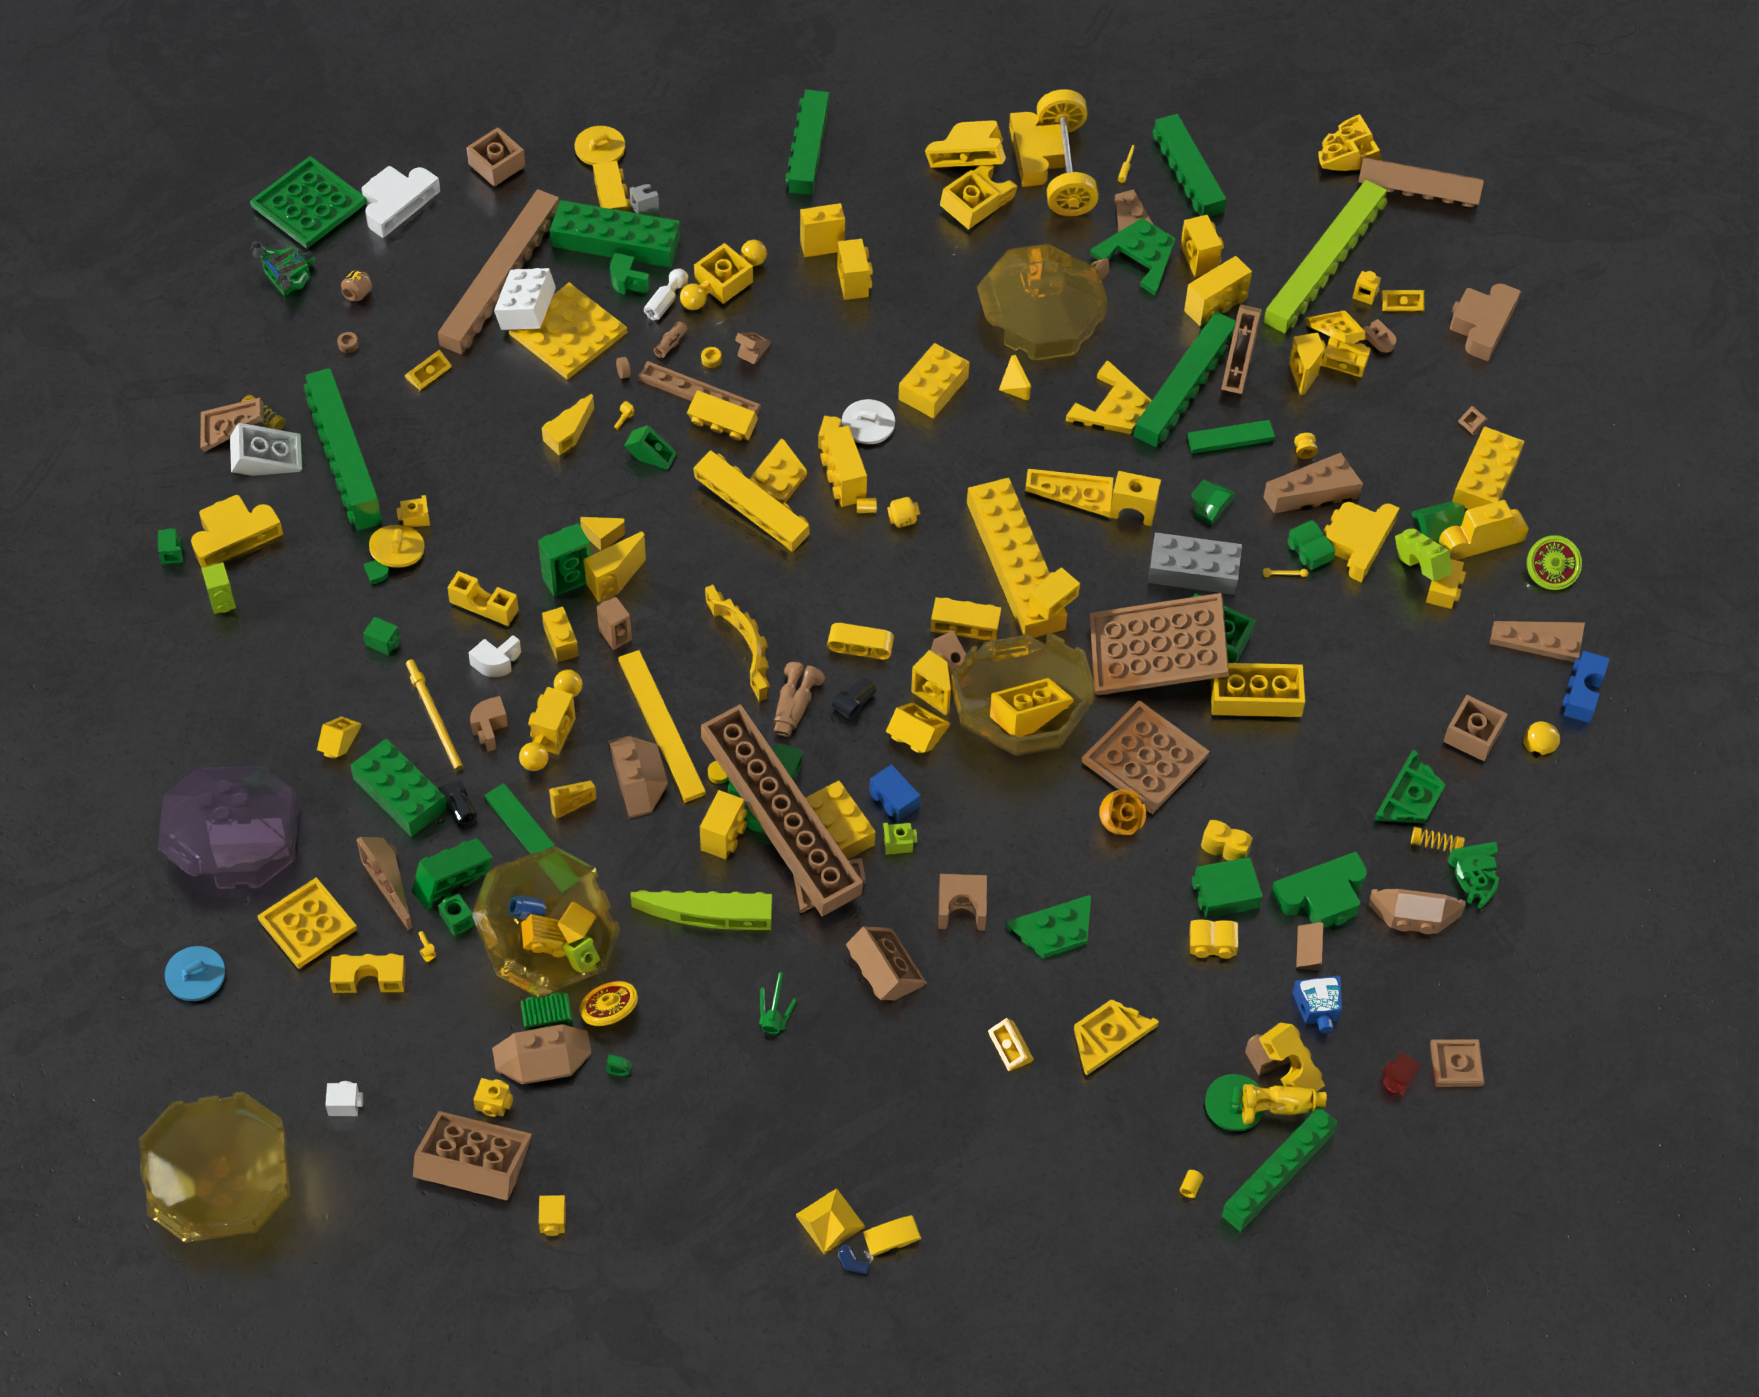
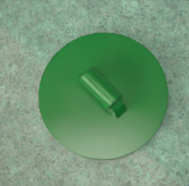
(1224, 1102)

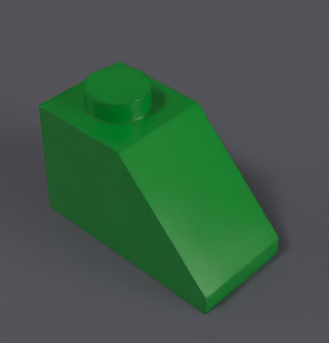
(650, 447)

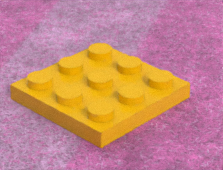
(307, 922)

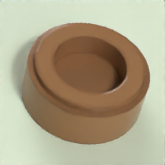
(348, 342)
(623, 367)

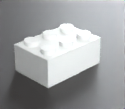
(525, 299)

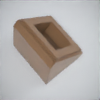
(1102, 266)

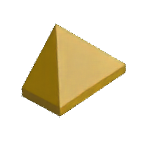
(1015, 380)

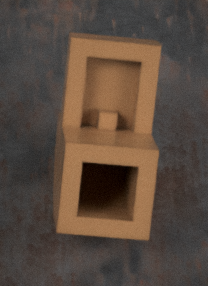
(488, 717)

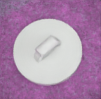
(869, 421)

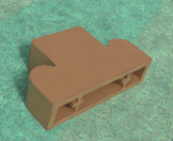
(1484, 318)
(1241, 349)

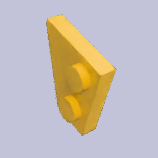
(571, 797)

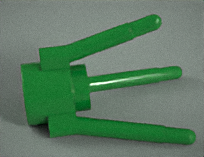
(772, 1020)

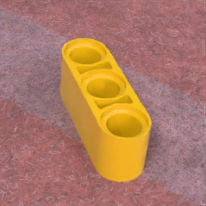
(860, 641)

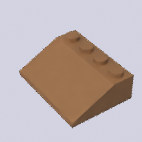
(471, 1155)

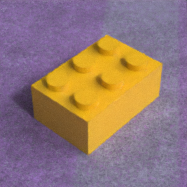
(1218, 290)
(933, 380)
(843, 465)
(843, 819)

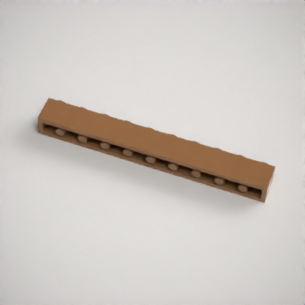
(510, 254)

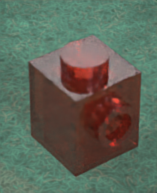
(1400, 1073)

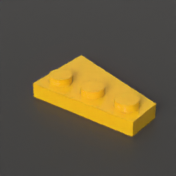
(1337, 325)

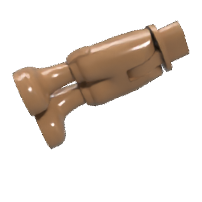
(793, 702)

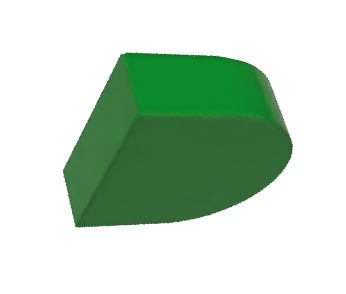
(376, 571)
(618, 1066)

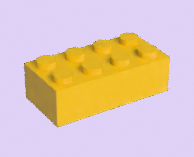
(1488, 469)
(1259, 690)

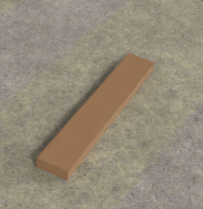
(686, 387)

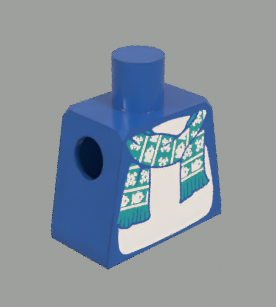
(1319, 1001)

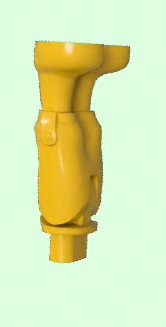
(1279, 1101)

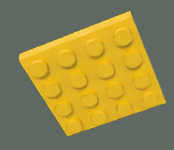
(571, 332)

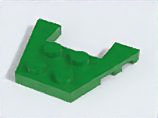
(1145, 245)

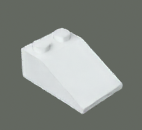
(264, 451)

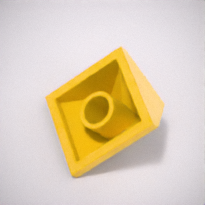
(830, 1221)

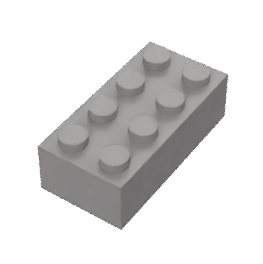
(1195, 563)

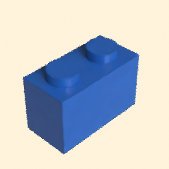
(894, 793)

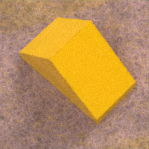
(603, 531)

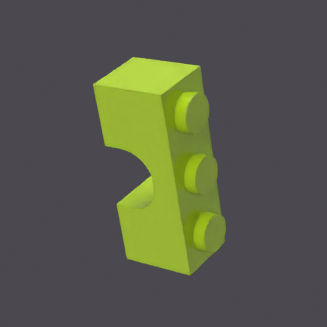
(1417, 548)

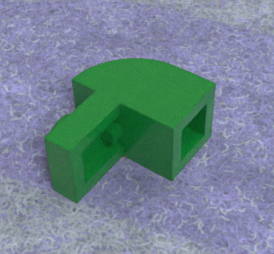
(625, 277)

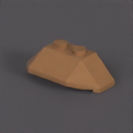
(638, 773)
(1415, 909)
(542, 1053)

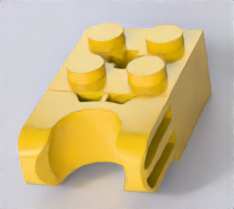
(976, 196)

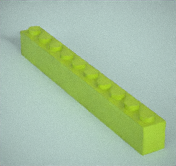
(1325, 256)

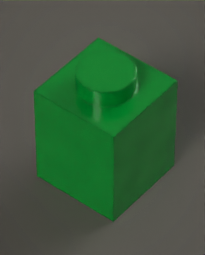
(381, 636)

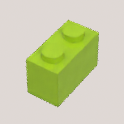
(218, 588)

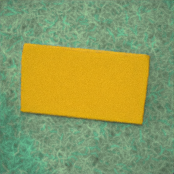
(1402, 300)
(428, 370)
(575, 922)
(1010, 1044)

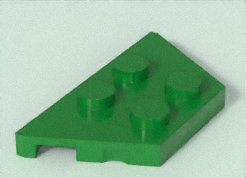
(1412, 793)
(1055, 928)

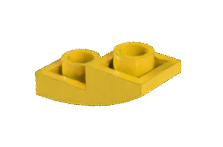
(891, 1235)

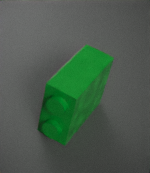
(1227, 887)

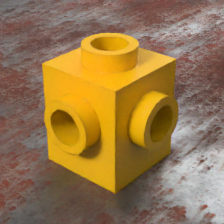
(493, 1097)

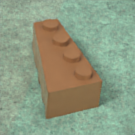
(1314, 484)

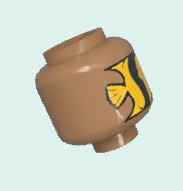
(356, 285)

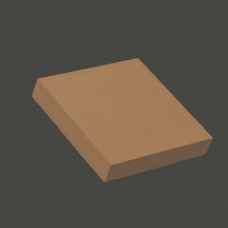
(1457, 1063)

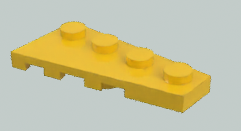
(1077, 490)

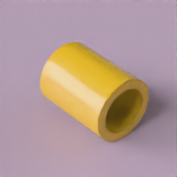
(866, 505)
(1191, 1183)

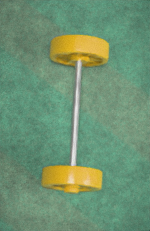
(1073, 191)

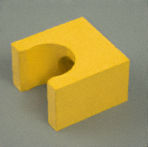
(1135, 493)

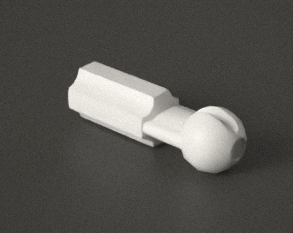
(666, 294)

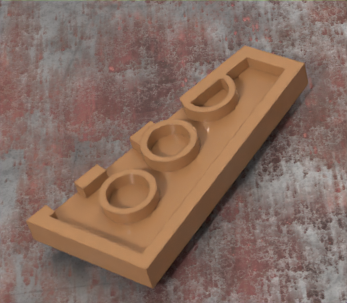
(1548, 639)

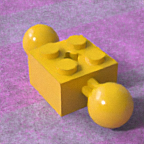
(723, 274)
(551, 720)

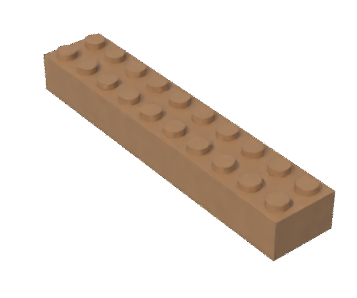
(781, 810)

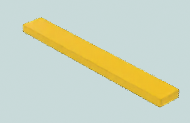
(662, 726)

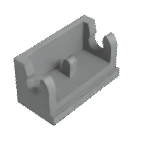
(644, 203)

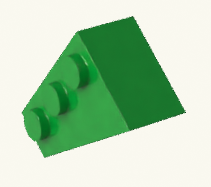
(450, 869)

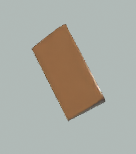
(1309, 946)

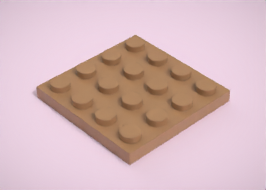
(1146, 756)

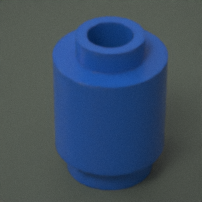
(523, 906)

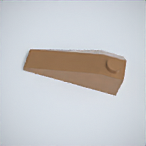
(382, 865)

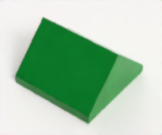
(1437, 518)

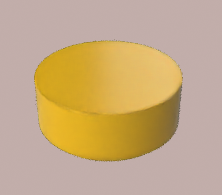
(711, 357)
(716, 773)

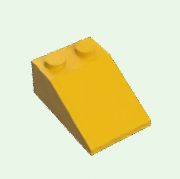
(614, 566)
(1028, 706)

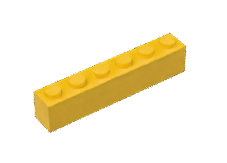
(751, 500)

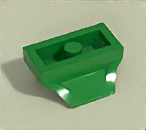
(1211, 501)

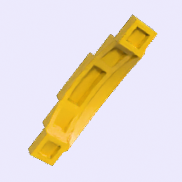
(749, 630)

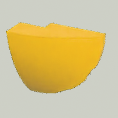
(1348, 146)

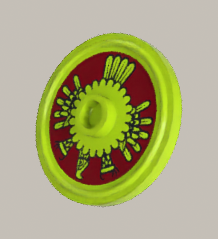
(1554, 562)

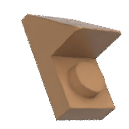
(751, 346)

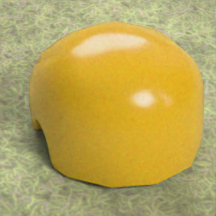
(1541, 738)

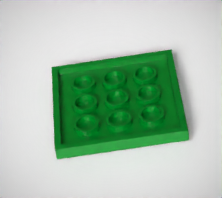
(308, 202)

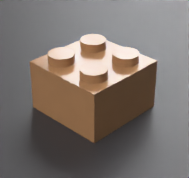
(496, 156)
(1475, 727)

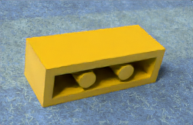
(609, 186)
(722, 416)
(965, 618)

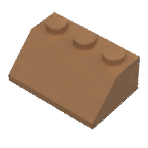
(885, 963)

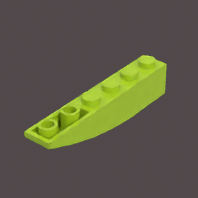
(708, 909)

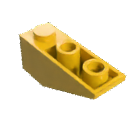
(567, 428)

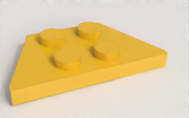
(780, 472)
(1109, 1033)

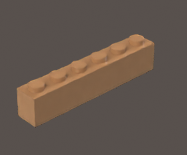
(1422, 181)

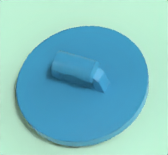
(195, 973)

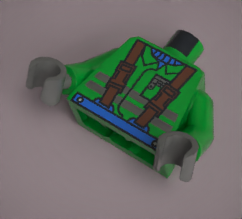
(284, 266)

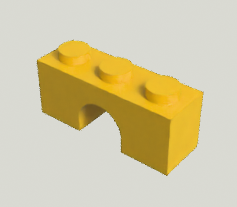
(467, 593)
(348, 970)
(1285, 1042)

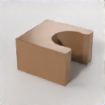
(963, 892)

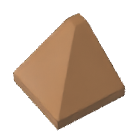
(1472, 420)

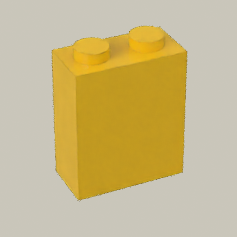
(821, 229)

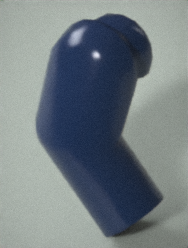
(850, 1261)

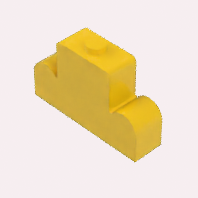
(1035, 148)
(233, 530)
(1485, 530)

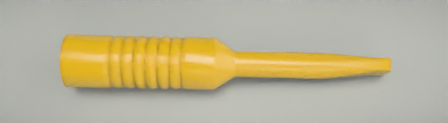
(1126, 166)

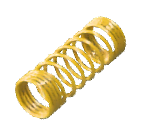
(277, 419)
(1417, 839)

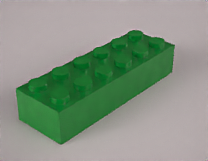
(615, 231)

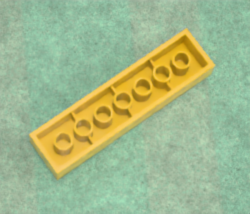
(1012, 552)

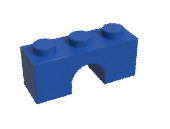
(1581, 701)

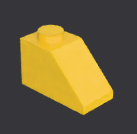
(337, 736)

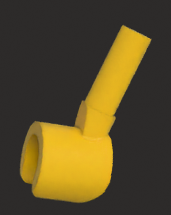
(627, 410)
(428, 952)

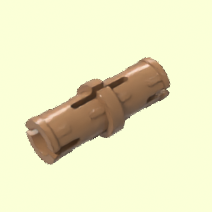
(670, 339)

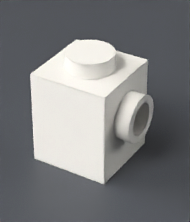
(343, 1099)

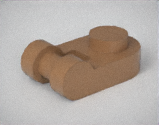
(1383, 340)

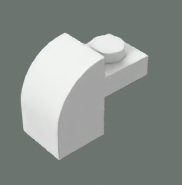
(494, 661)

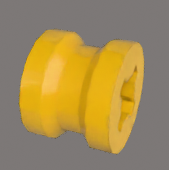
(1306, 445)

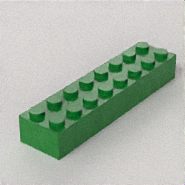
(342, 450)

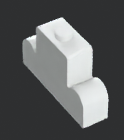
(395, 197)

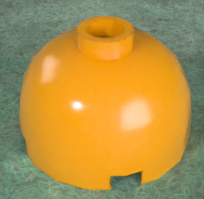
(1122, 812)

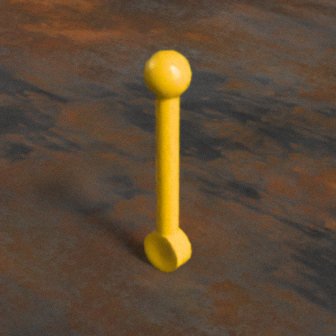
(1267, 572)

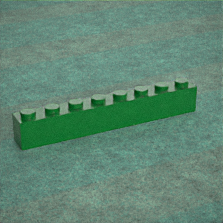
(1185, 380)

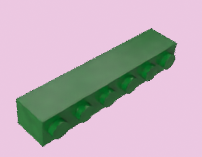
(808, 142)
(1189, 166)
(1279, 1169)

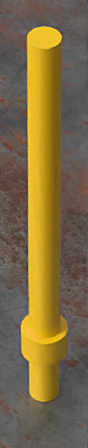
(418, 680)

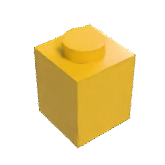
(552, 1215)

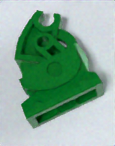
(1476, 870)

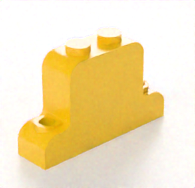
(968, 146)
(1359, 535)

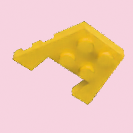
(1120, 407)

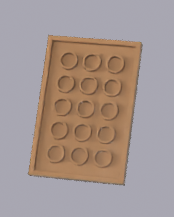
(1159, 644)

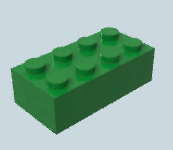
(398, 787)

